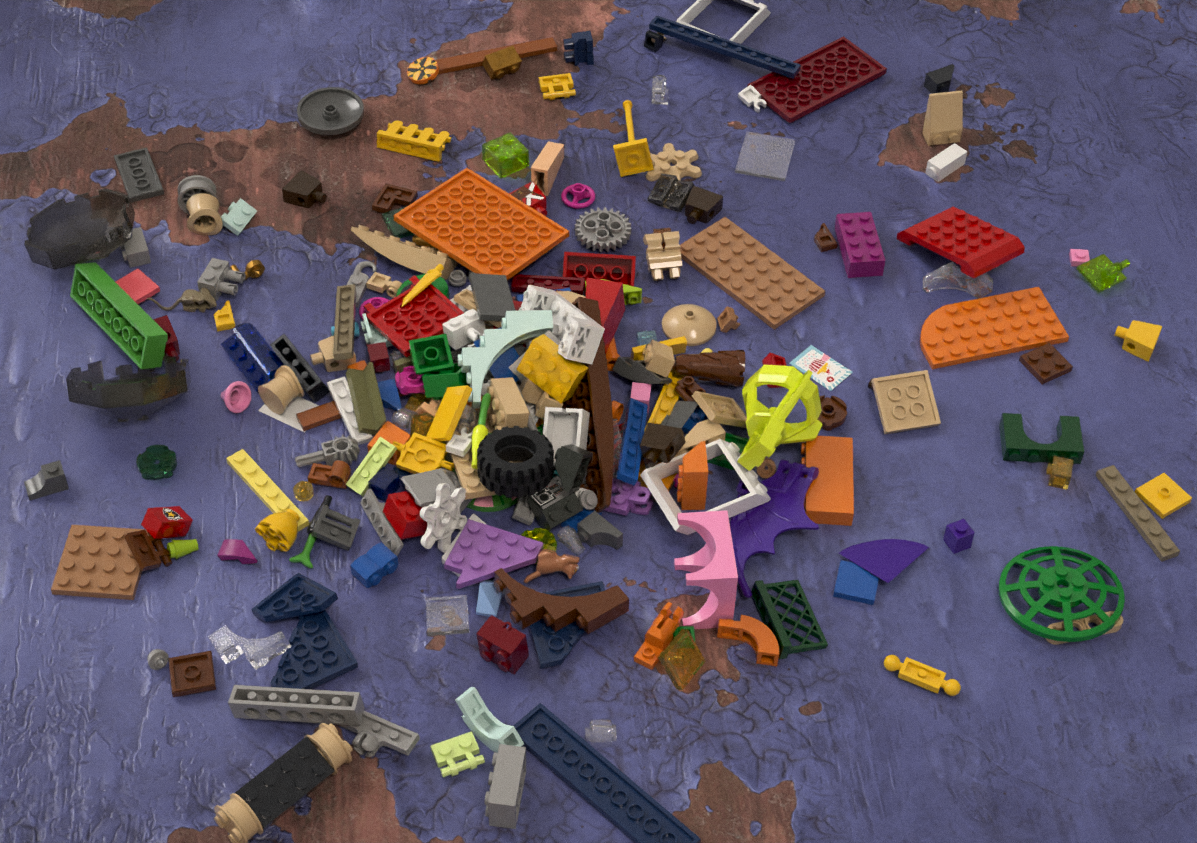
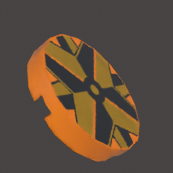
(423, 70)

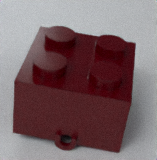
(502, 645)

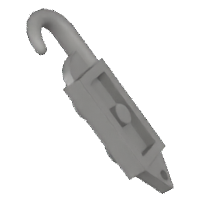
(360, 279)

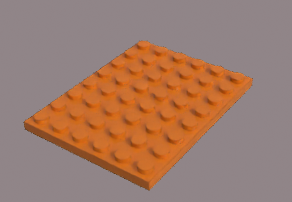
(481, 225)

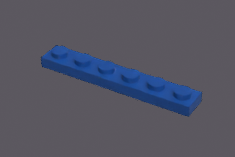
(632, 436)

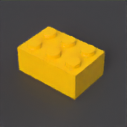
(551, 370)

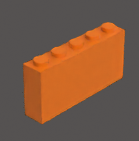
(832, 492)

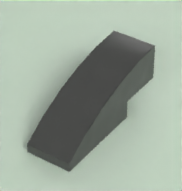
(637, 371)

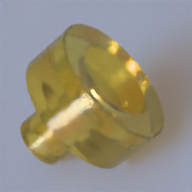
(303, 491)

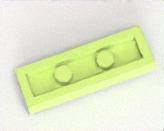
(372, 463)

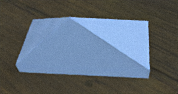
(488, 599)

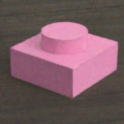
(1078, 256)

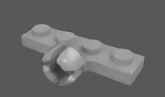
(378, 732)

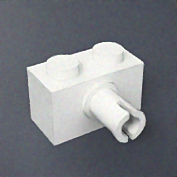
(464, 329)

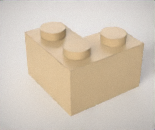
(537, 396)

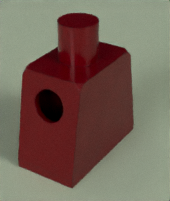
(172, 345)

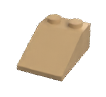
(944, 118)

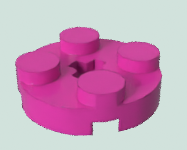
(409, 382)

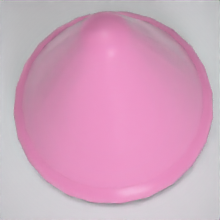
(237, 396)

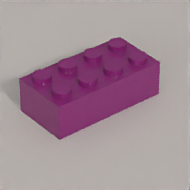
(859, 245)

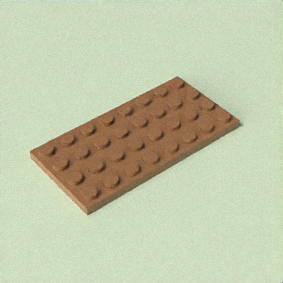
(750, 272)

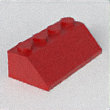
(600, 266)

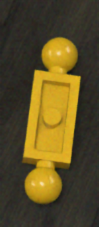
(922, 675)

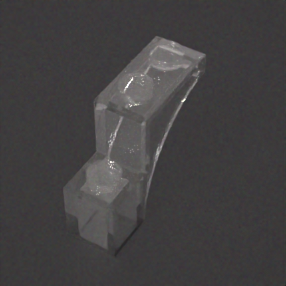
(951, 277)
(257, 651)

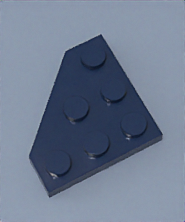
(295, 598)

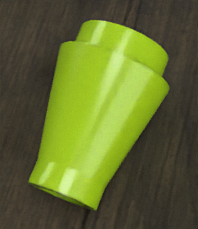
(180, 548)

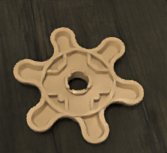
(681, 161)

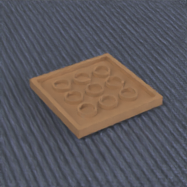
(97, 564)

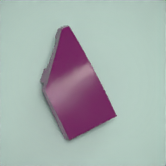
(236, 549)

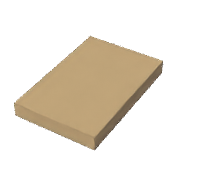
(721, 409)

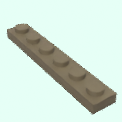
(344, 322)
(1137, 513)

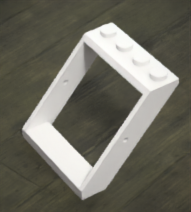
(695, 9)
(653, 475)

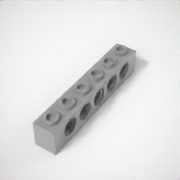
(296, 705)

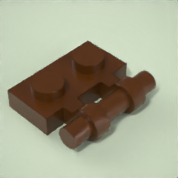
(144, 552)

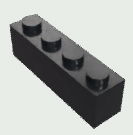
(304, 372)

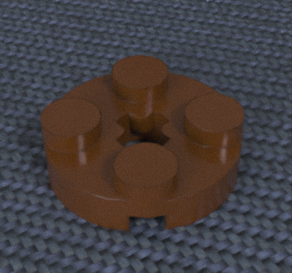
(836, 417)

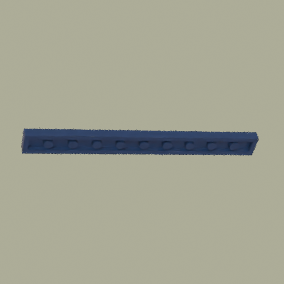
(725, 47)

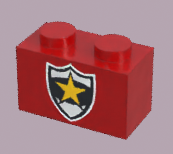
(167, 522)

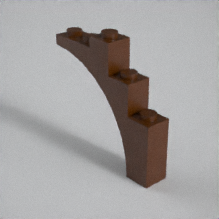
(558, 611)

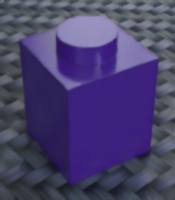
(958, 536)

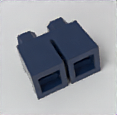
(581, 46)

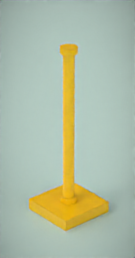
(633, 155)

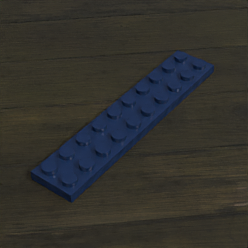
(599, 780)

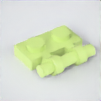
(456, 749)

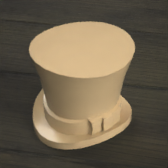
(204, 214)
(281, 390)

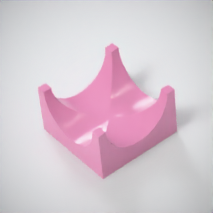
(711, 567)

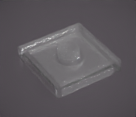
(447, 615)

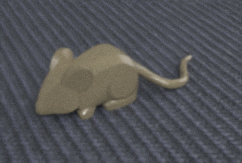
(192, 300)

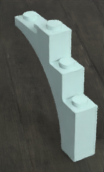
(515, 328)

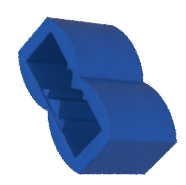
(374, 565)

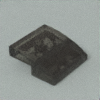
(670, 192)

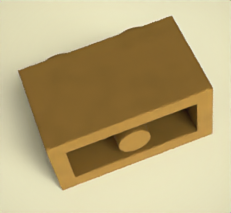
(502, 62)

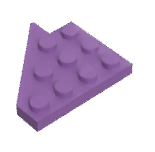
(486, 549)

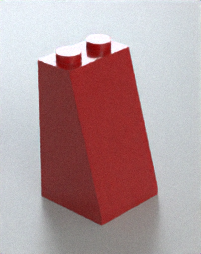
(611, 305)

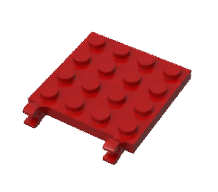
(414, 320)

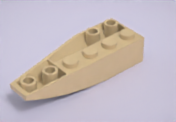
(406, 253)

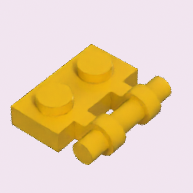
(557, 82)

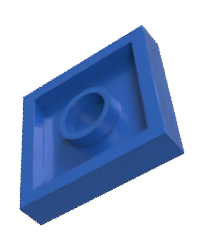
(855, 583)

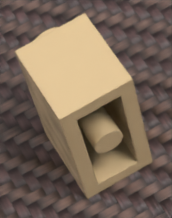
(658, 358)

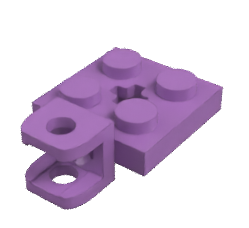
(629, 498)

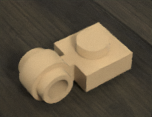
(380, 283)

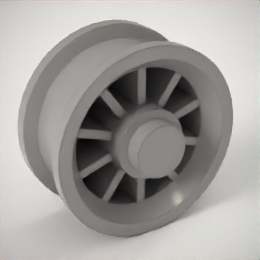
(194, 185)

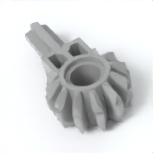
(340, 448)

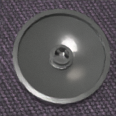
(330, 111)

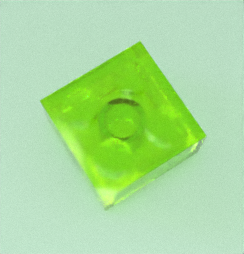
(505, 155)

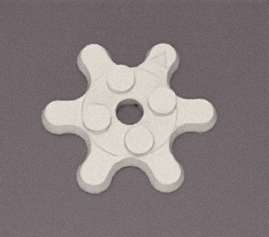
(443, 517)

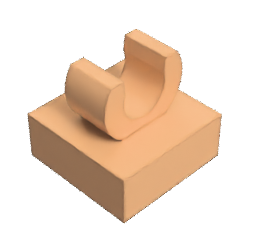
(427, 408)

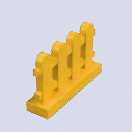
(407, 144)

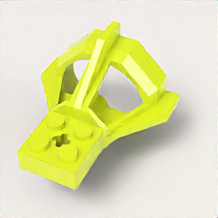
(768, 426)

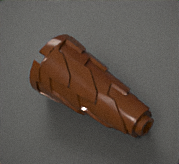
(718, 367)

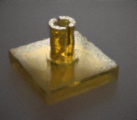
(682, 659)

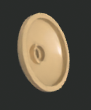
(690, 321)

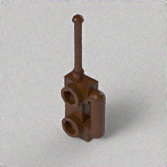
(686, 388)

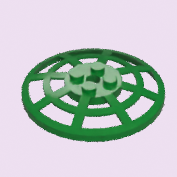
(1061, 597)

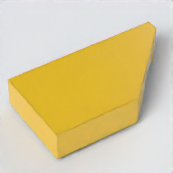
(224, 318)

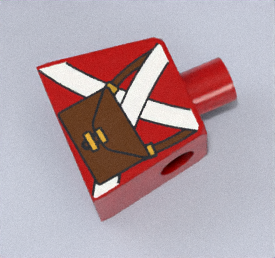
(532, 196)

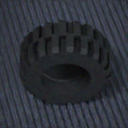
(515, 478)

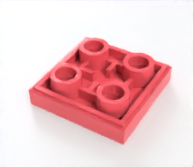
(138, 286)

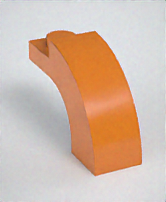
(753, 633)

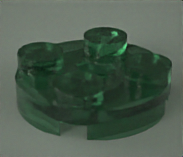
(164, 469)

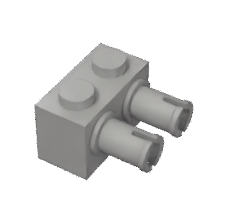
(217, 276)

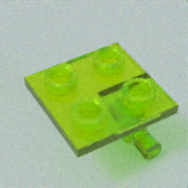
(1102, 272)

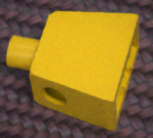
(1139, 338)

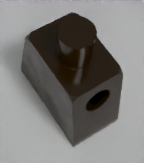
(303, 190)
(702, 205)
(661, 443)

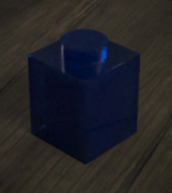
(384, 483)

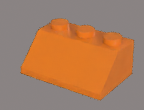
(693, 479)

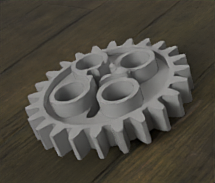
(603, 229)

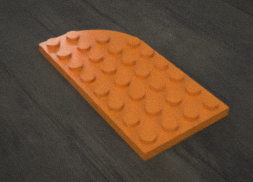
(990, 328)

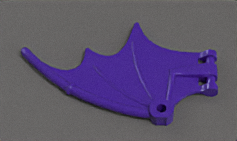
(758, 527)

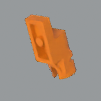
(658, 636)

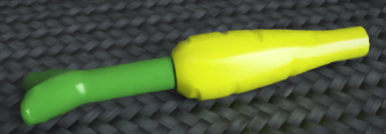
(480, 430)

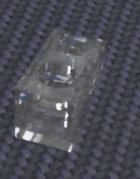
(659, 90)

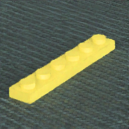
(263, 486)

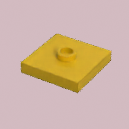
(1163, 495)

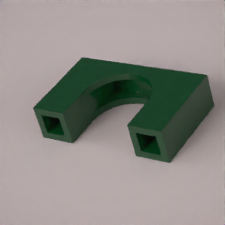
(1019, 447)

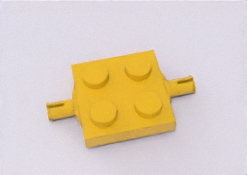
(422, 455)

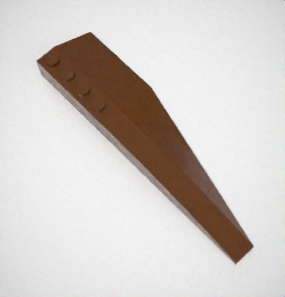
(595, 397)

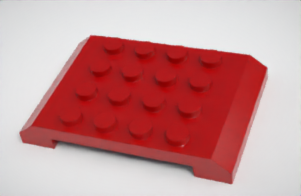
(964, 240)

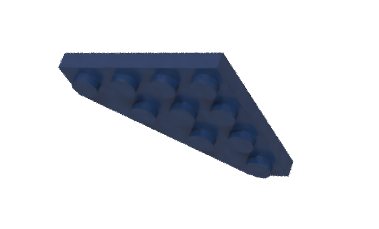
(554, 646)
(314, 655)

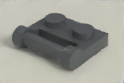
(334, 532)

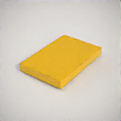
(449, 413)

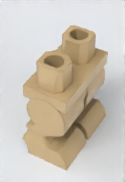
(663, 260)

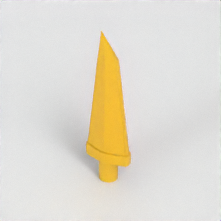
(430, 276)

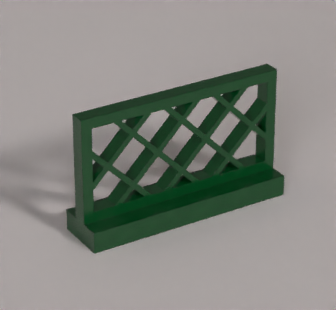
(771, 617)

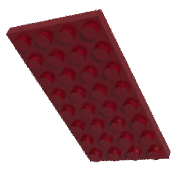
(821, 79)

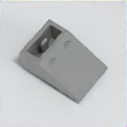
(424, 486)

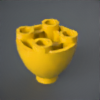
(279, 530)

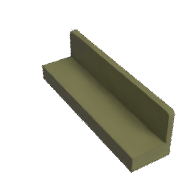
(366, 399)

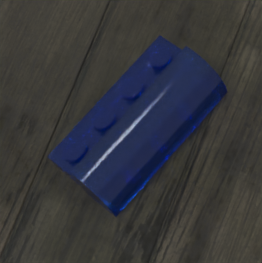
(252, 354)

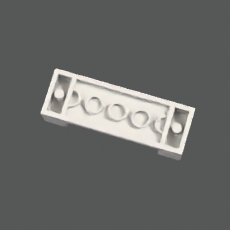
(573, 328)

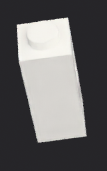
(946, 162)

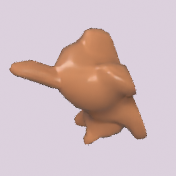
(551, 562)

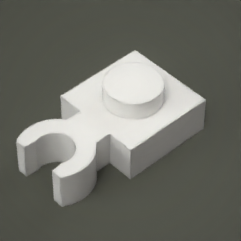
(751, 96)
(460, 444)

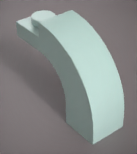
(484, 724)

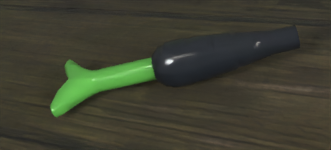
(304, 556)

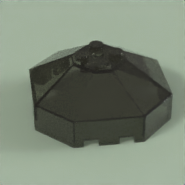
(72, 230)
(130, 393)

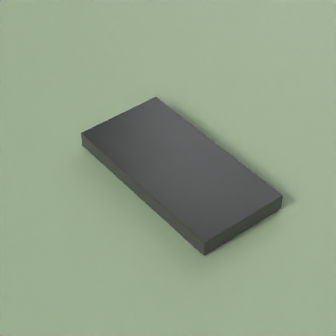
(138, 175)
(491, 296)

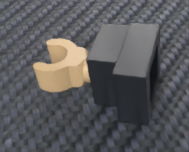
(654, 40)

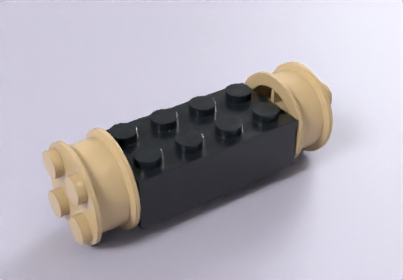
(283, 784)

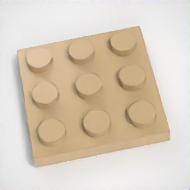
(906, 402)

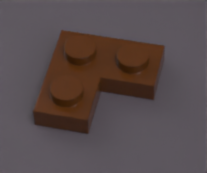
(393, 194)

